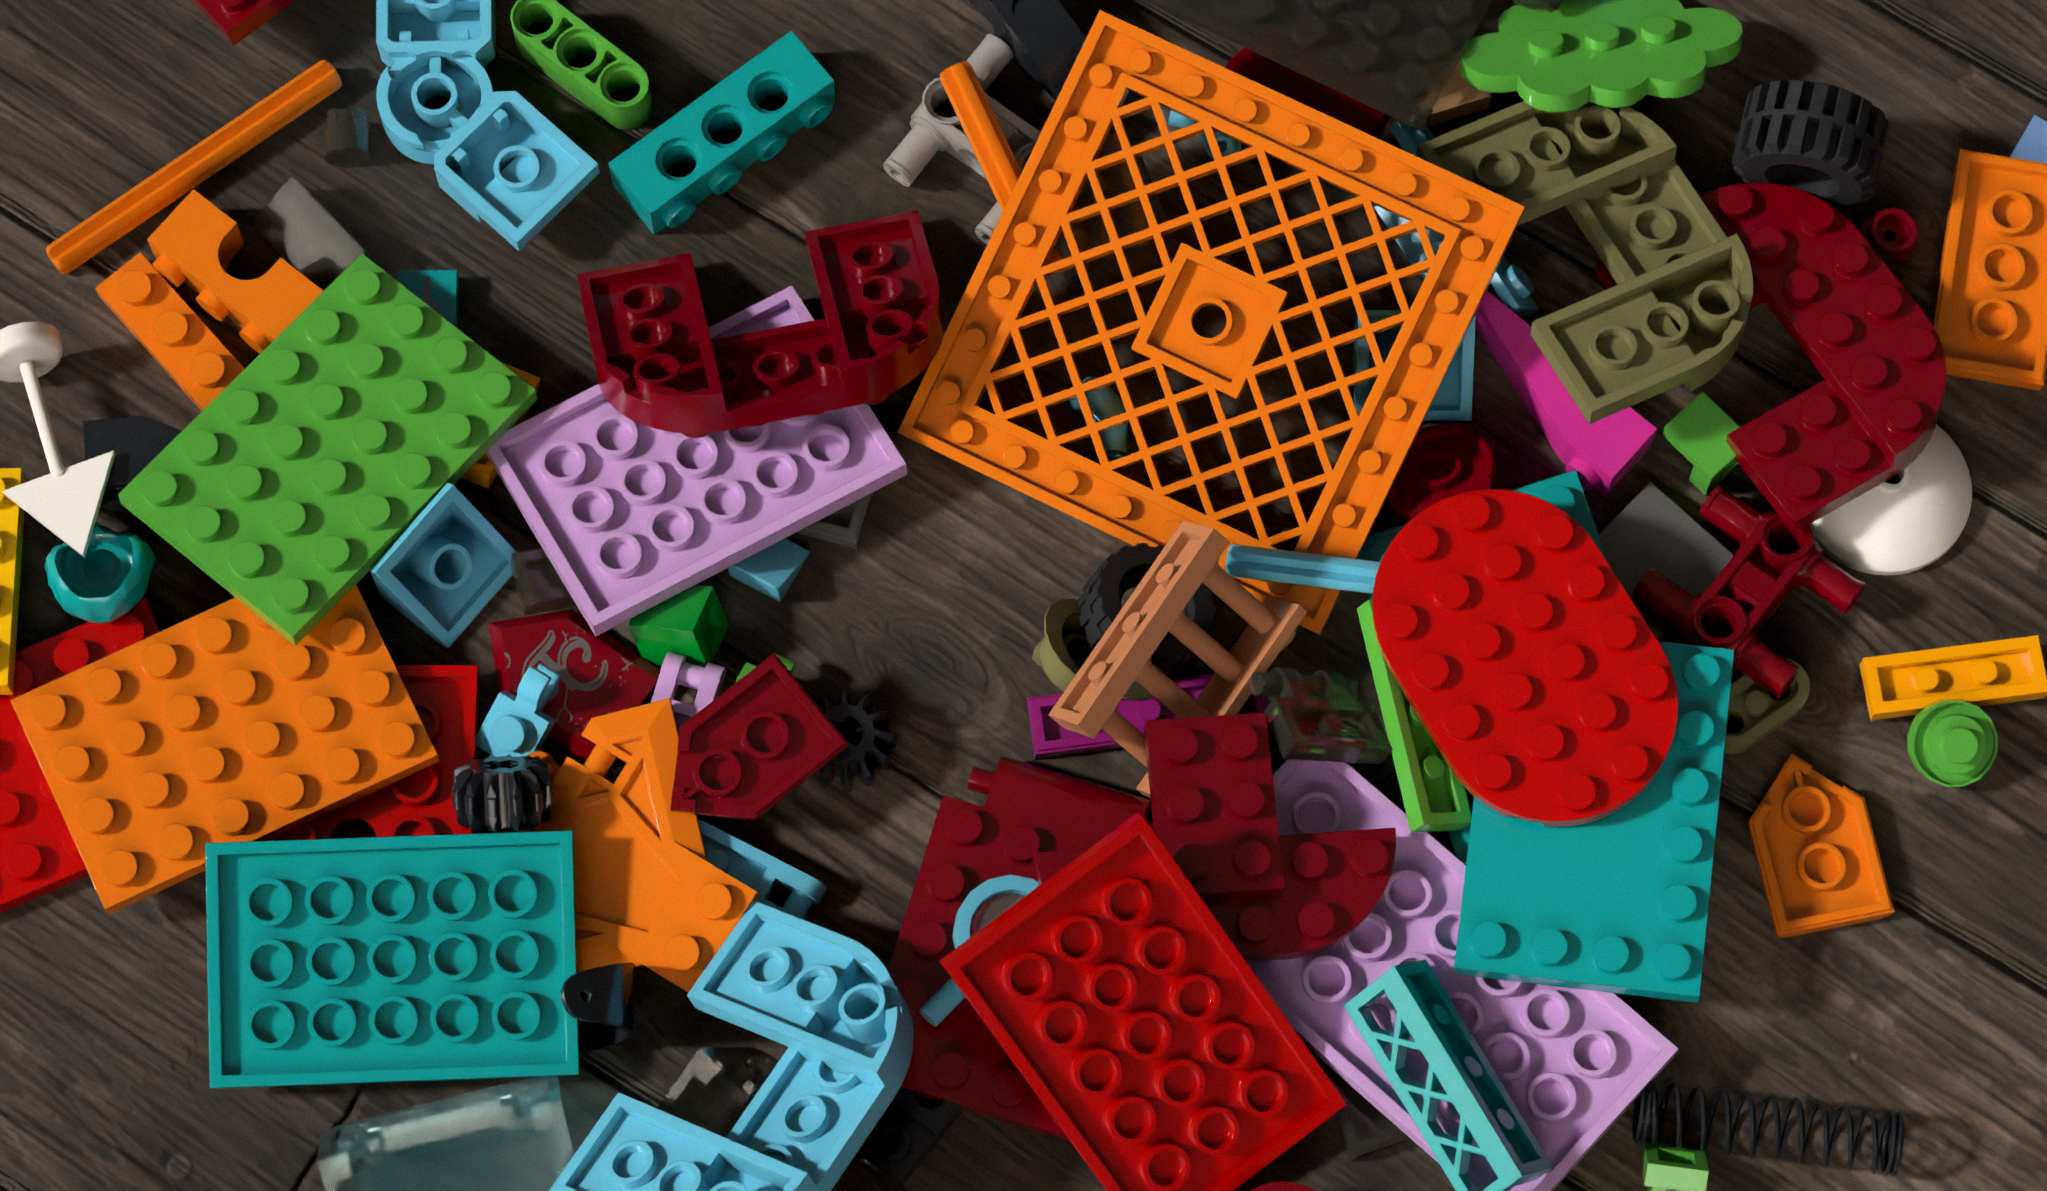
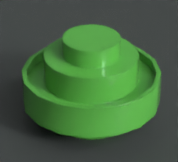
(1952, 742)

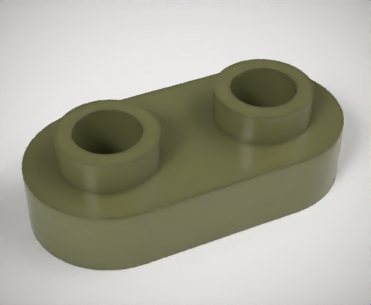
(1759, 712)

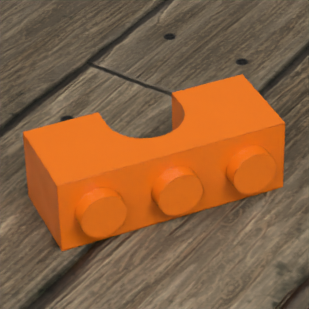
(197, 248)

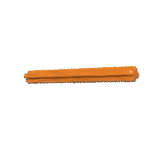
(193, 167)

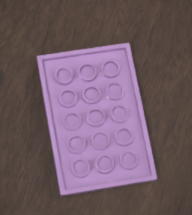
(654, 512)

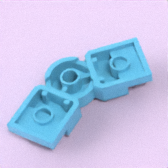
(484, 145)

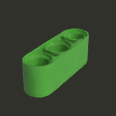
(591, 84)

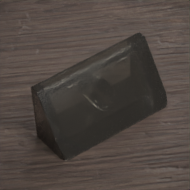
(308, 234)

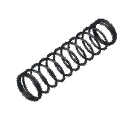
(1889, 1136)

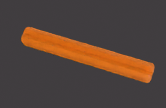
(984, 133)

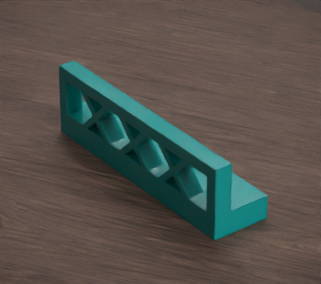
(1461, 1070)

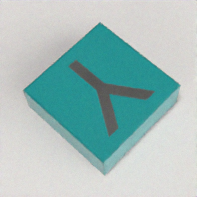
(436, 289)

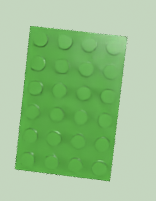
(327, 448)

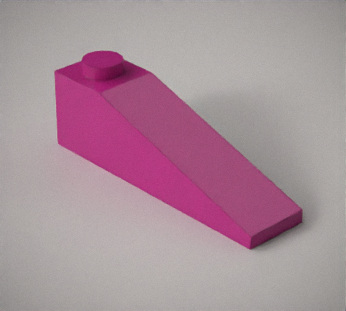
(1597, 451)

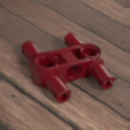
(1749, 589)

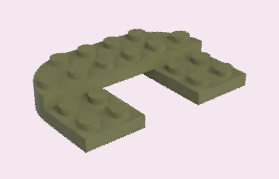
(1676, 272)

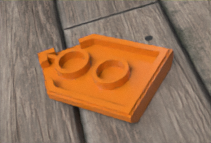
(1817, 854)

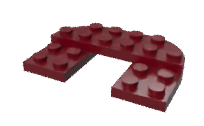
(1858, 331)
(670, 375)

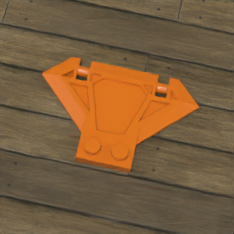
(637, 865)

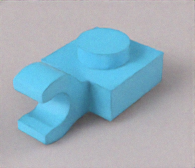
(517, 722)

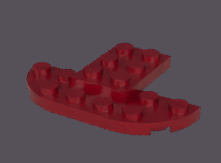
(1221, 828)

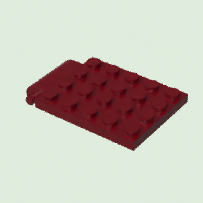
(969, 843)

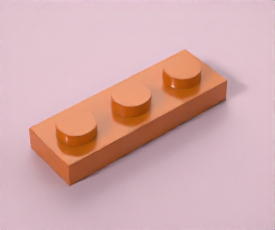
(169, 330)

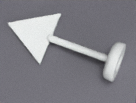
(68, 496)

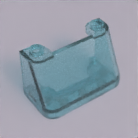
(475, 1141)

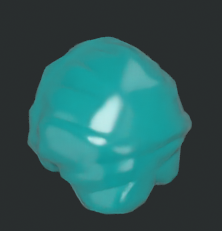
(106, 580)

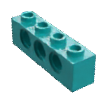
(779, 71)

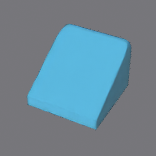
(771, 569)

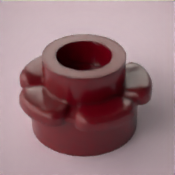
(1900, 225)

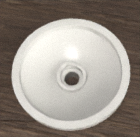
(1903, 523)

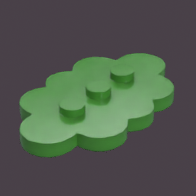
(1601, 52)

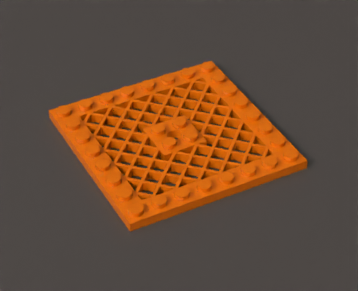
(1126, 59)

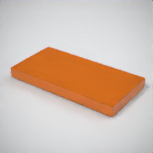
(1995, 272)

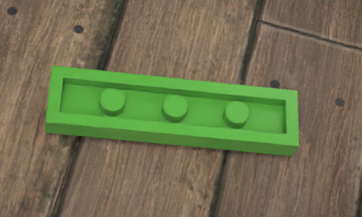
(1428, 786)

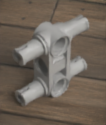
(937, 133)

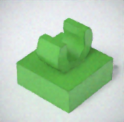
(1674, 1168)

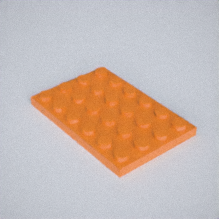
(218, 740)

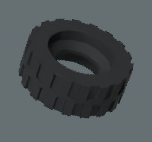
(1104, 595)

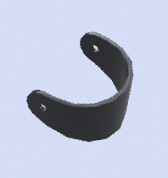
(602, 1005)

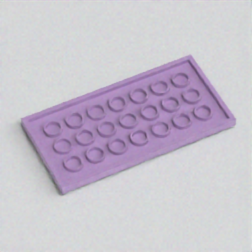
(1559, 1051)

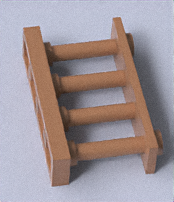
(1144, 621)

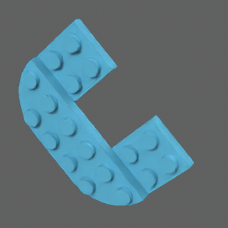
(841, 1070)

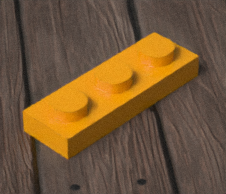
(1971, 672)

